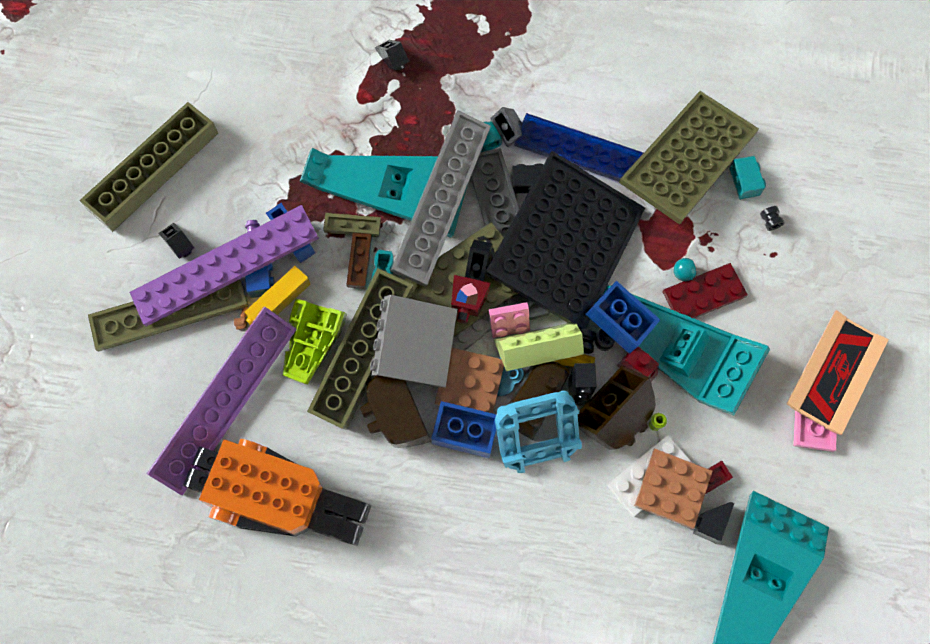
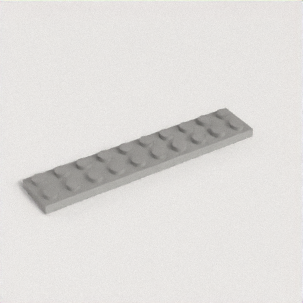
(440, 199)

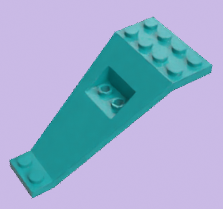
(371, 180)
(712, 363)
(769, 570)

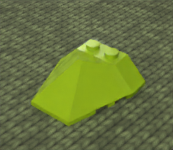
(314, 337)

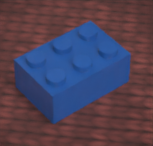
(623, 317)
(464, 429)

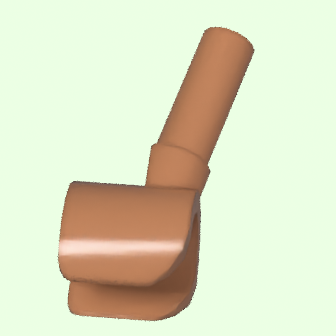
(241, 323)

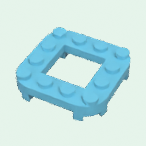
(511, 415)

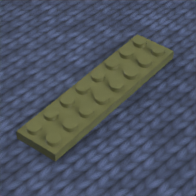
(123, 324)

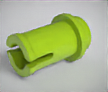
(660, 418)

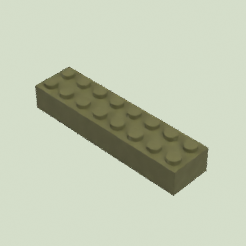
(149, 166)
(350, 368)

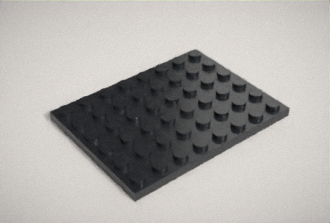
(565, 240)

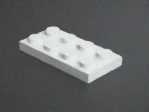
(628, 483)

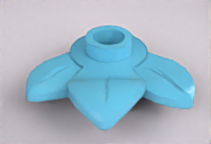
(508, 383)

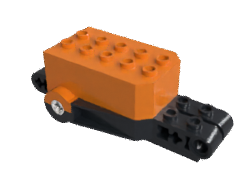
(271, 494)

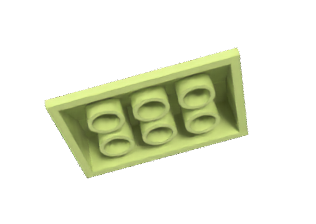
(540, 346)

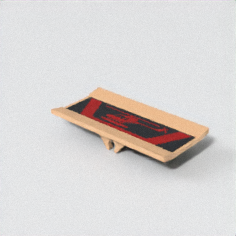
(837, 373)

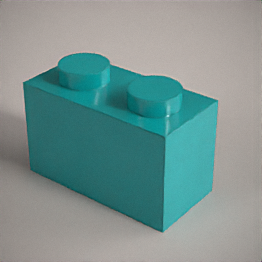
(747, 177)

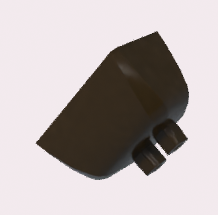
(539, 381)
(618, 409)
(394, 413)

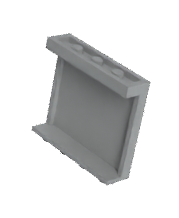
(413, 341)

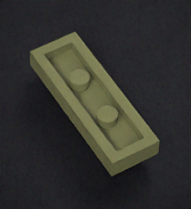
(351, 224)

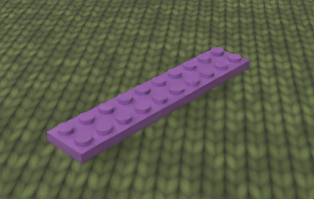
(223, 265)
(223, 398)

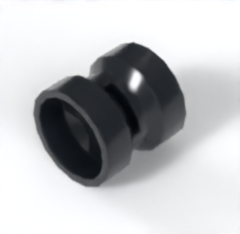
(772, 218)
(588, 338)
(602, 345)

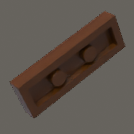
(359, 260)

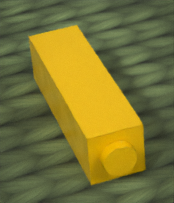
(280, 294)

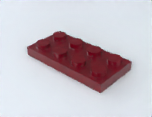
(706, 292)

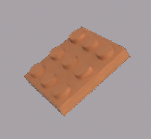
(471, 381)
(673, 488)

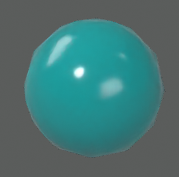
(685, 269)

